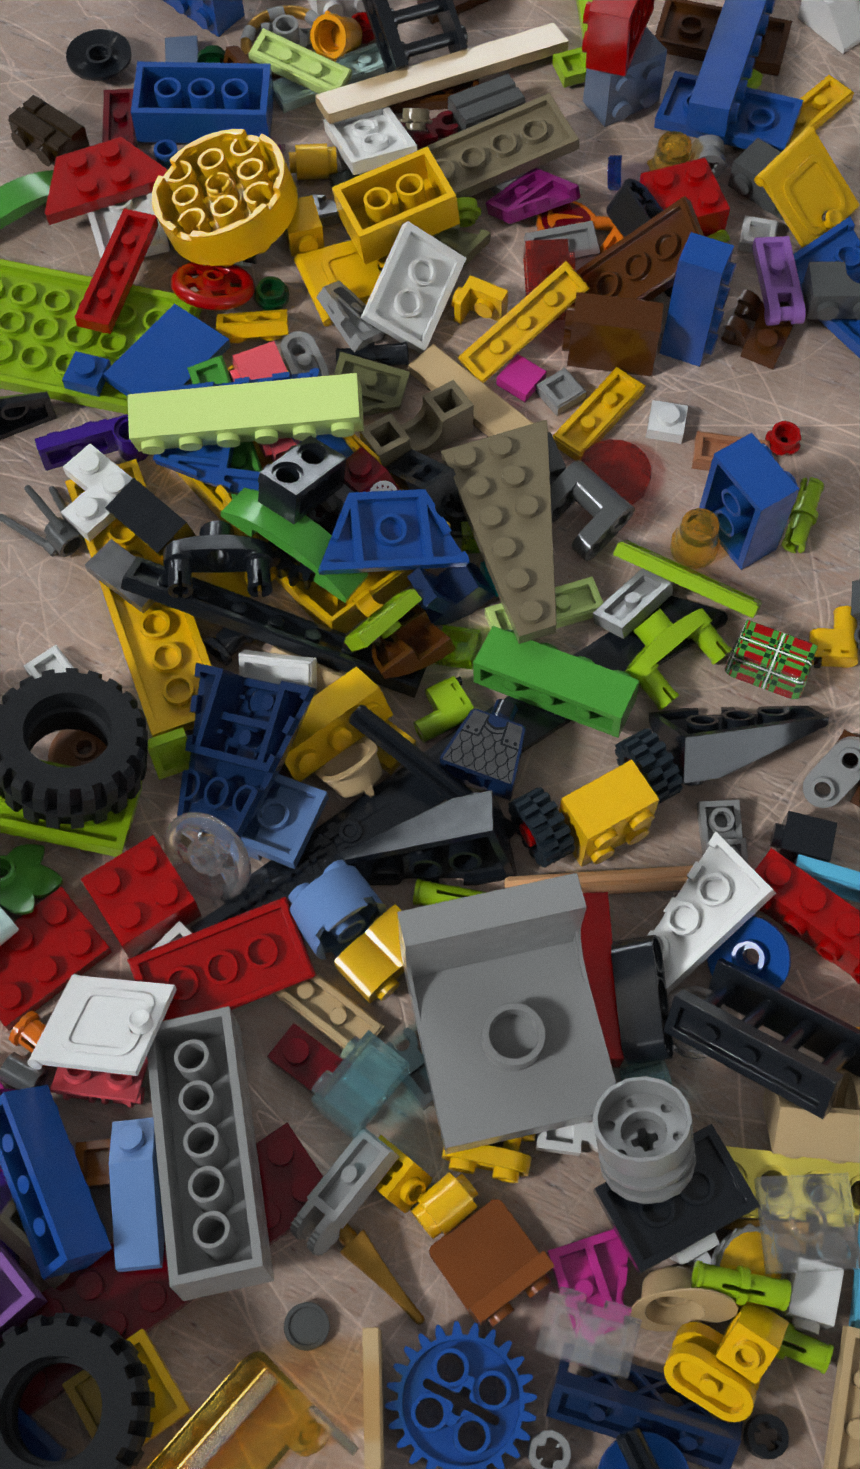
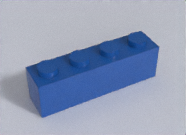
(697, 298)
(48, 1184)

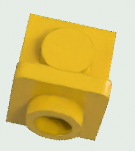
(480, 297)
(403, 1181)

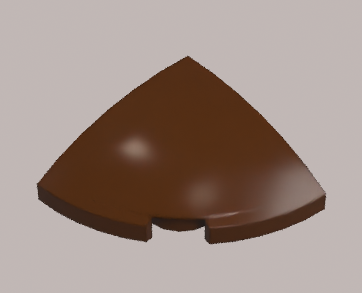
(411, 646)

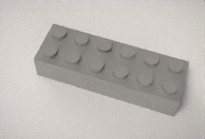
(207, 1157)

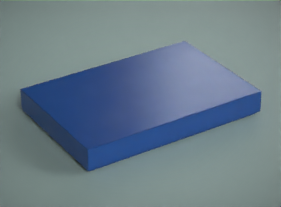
(165, 353)

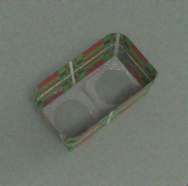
(771, 660)

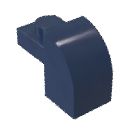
(451, 593)

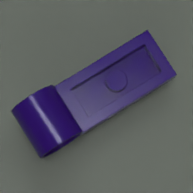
(105, 435)

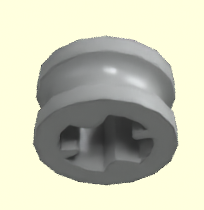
(540, 1440)

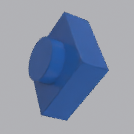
(86, 373)

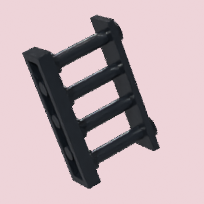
(395, 52)
(758, 1055)

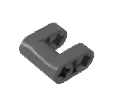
(598, 498)

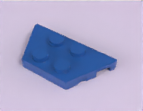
(390, 534)

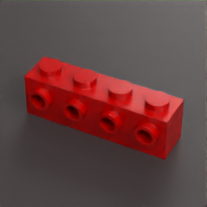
(812, 912)

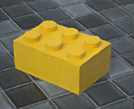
(392, 194)

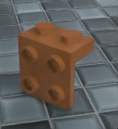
(491, 1263)

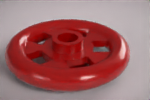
(213, 286)

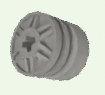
(645, 1139)

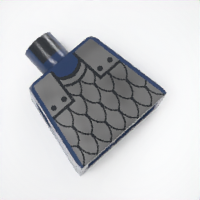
(487, 750)

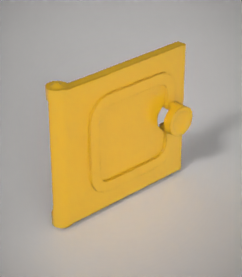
(805, 185)
(334, 264)

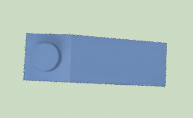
(135, 1196)

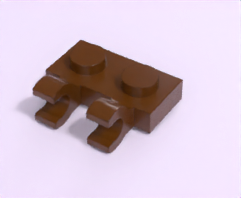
(763, 342)

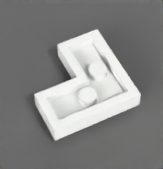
(101, 484)

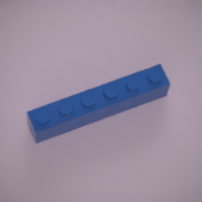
(727, 65)

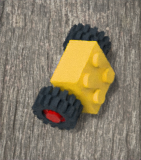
(602, 812)

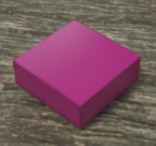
(520, 377)

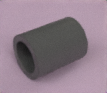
(20, 1075)

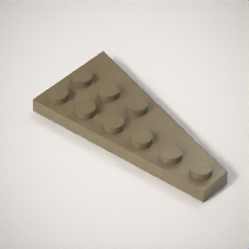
(508, 509)

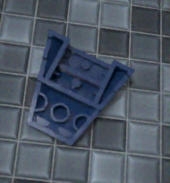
(238, 743)

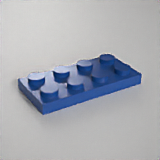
(760, 114)

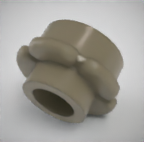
(416, 119)

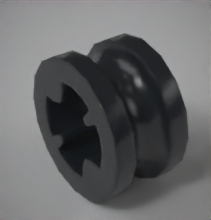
(770, 1422)

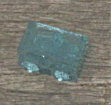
(359, 1083)

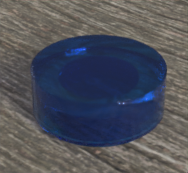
(615, 172)

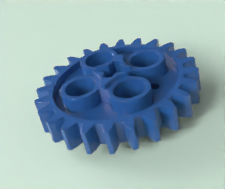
(480, 1361)

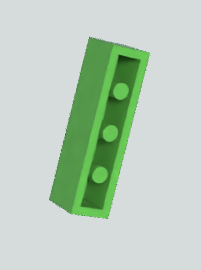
(556, 681)

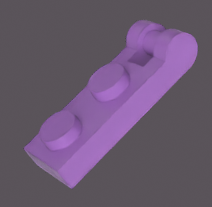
(778, 280)

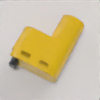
(836, 645)

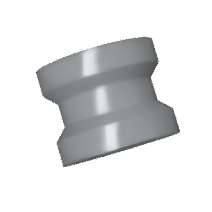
(713, 150)

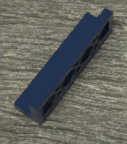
(607, 1409)

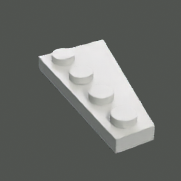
(708, 909)

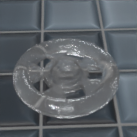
(208, 855)

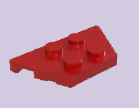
(99, 179)

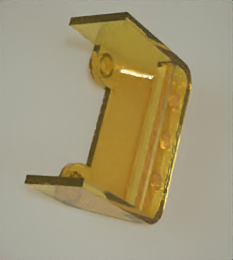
(251, 1423)

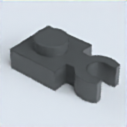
(417, 1080)

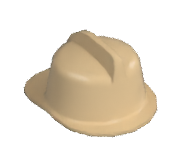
(353, 769)
(670, 1301)

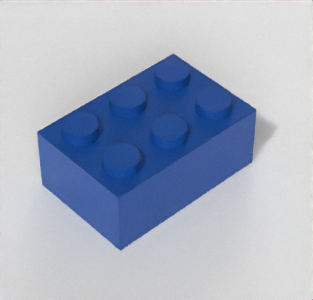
(749, 499)

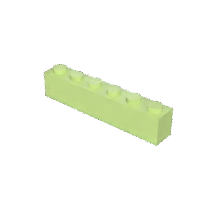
(245, 413)

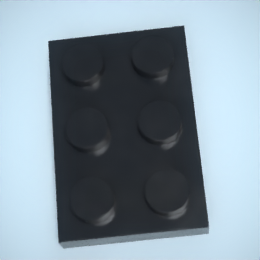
(705, 1205)

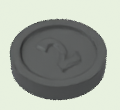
(306, 1326)

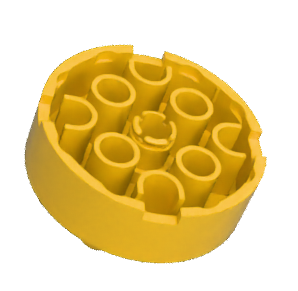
(225, 197)

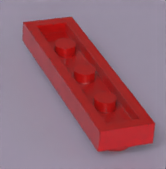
(116, 271)

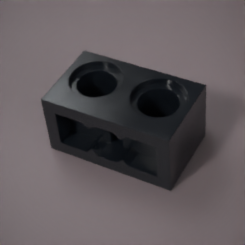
(301, 479)

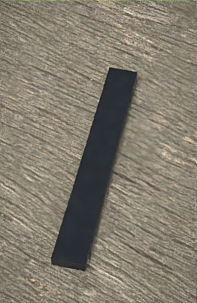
(263, 623)

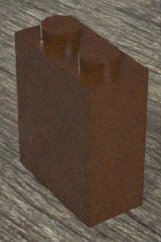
(612, 333)

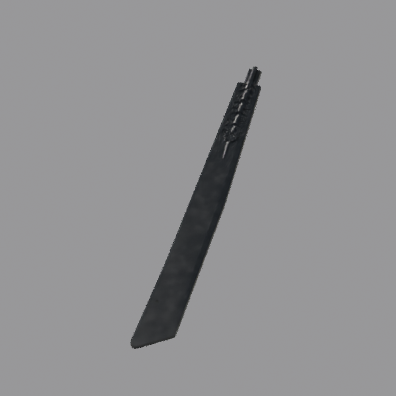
(407, 796)

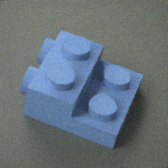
(285, 821)

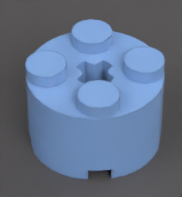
(334, 909)

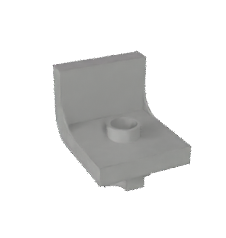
(505, 1011)

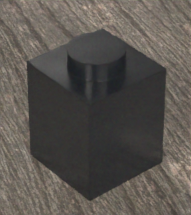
(804, 836)

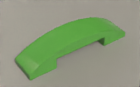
(23, 196)
(303, 540)

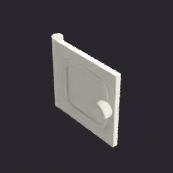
(96, 1024)

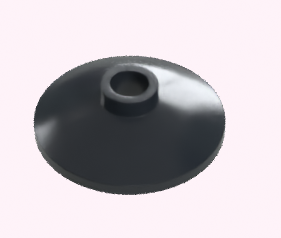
(98, 54)

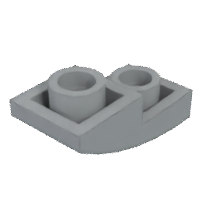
(725, 819)

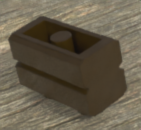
(46, 130)

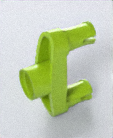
(660, 638)

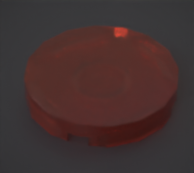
(621, 467)

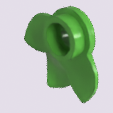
(25, 879)

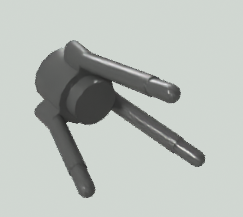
(60, 535)

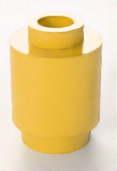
(313, 161)
(445, 1204)

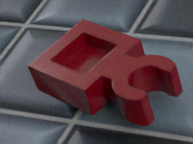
(438, 129)

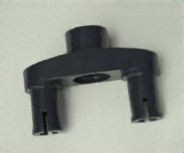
(218, 552)

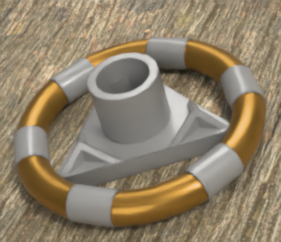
(284, 25)

